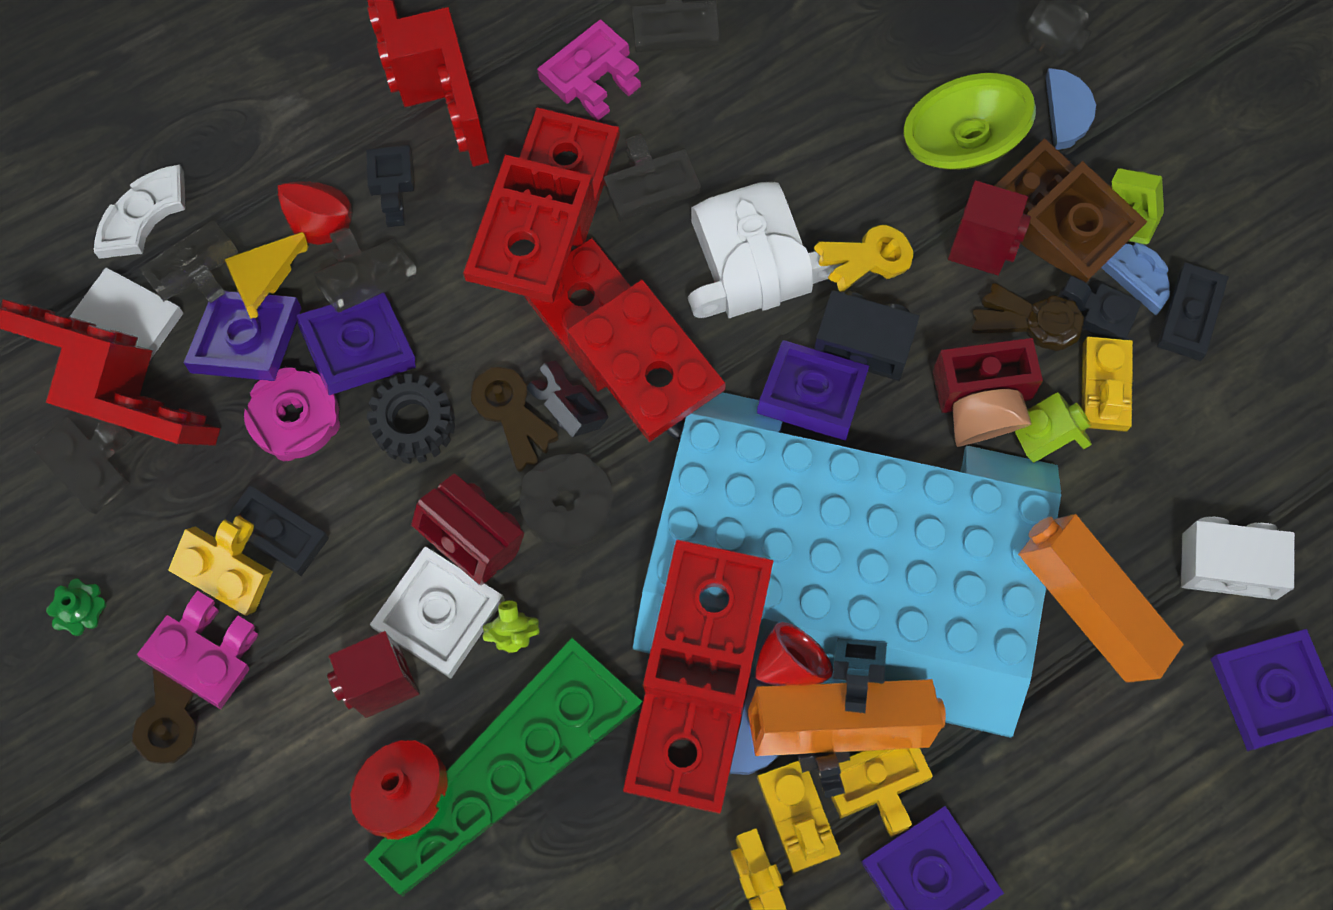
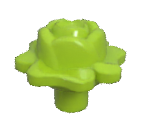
(510, 628)

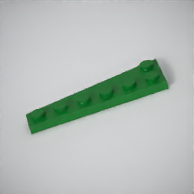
(529, 743)

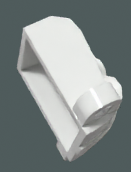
(751, 252)

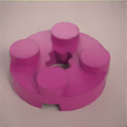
(297, 438)

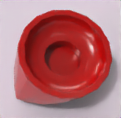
(314, 210)
(792, 658)

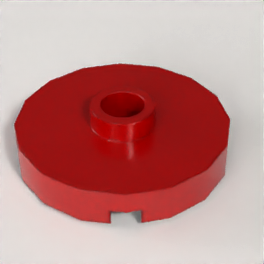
(409, 805)

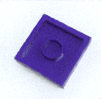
(356, 343)
(240, 346)
(813, 390)
(1276, 689)
(932, 869)

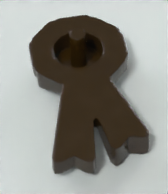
(1050, 322)
(502, 397)
(165, 729)

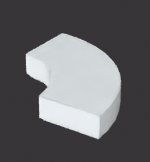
(138, 210)

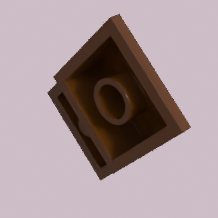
(1073, 212)

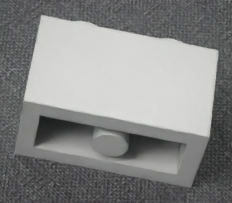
(1237, 558)

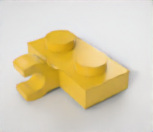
(220, 567)
(878, 779)
(756, 873)

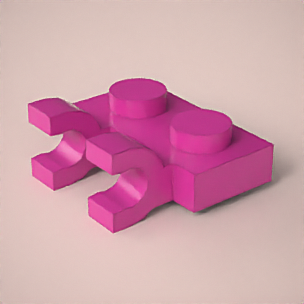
(584, 61)
(193, 660)

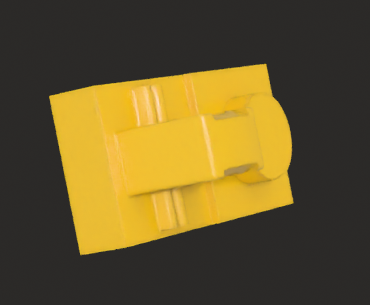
(1107, 383)
(798, 816)

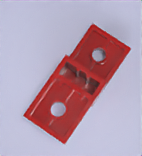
(427, 65)
(542, 204)
(625, 338)
(104, 375)
(698, 676)

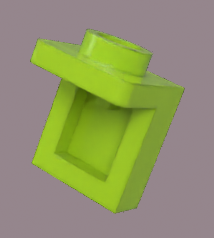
(1144, 195)
(1053, 426)

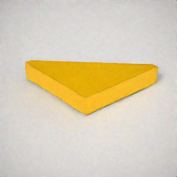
(264, 269)

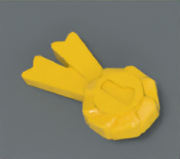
(881, 252)

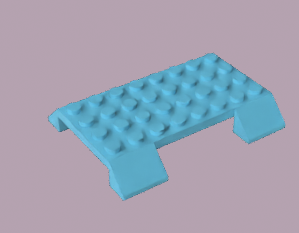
(869, 552)

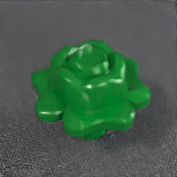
(76, 607)

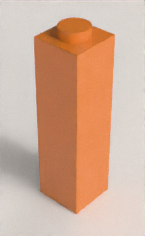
(1100, 598)
(815, 718)

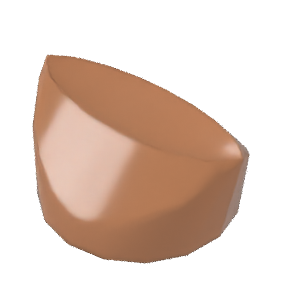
(989, 415)

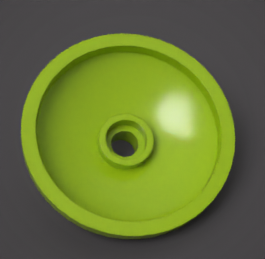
(970, 121)

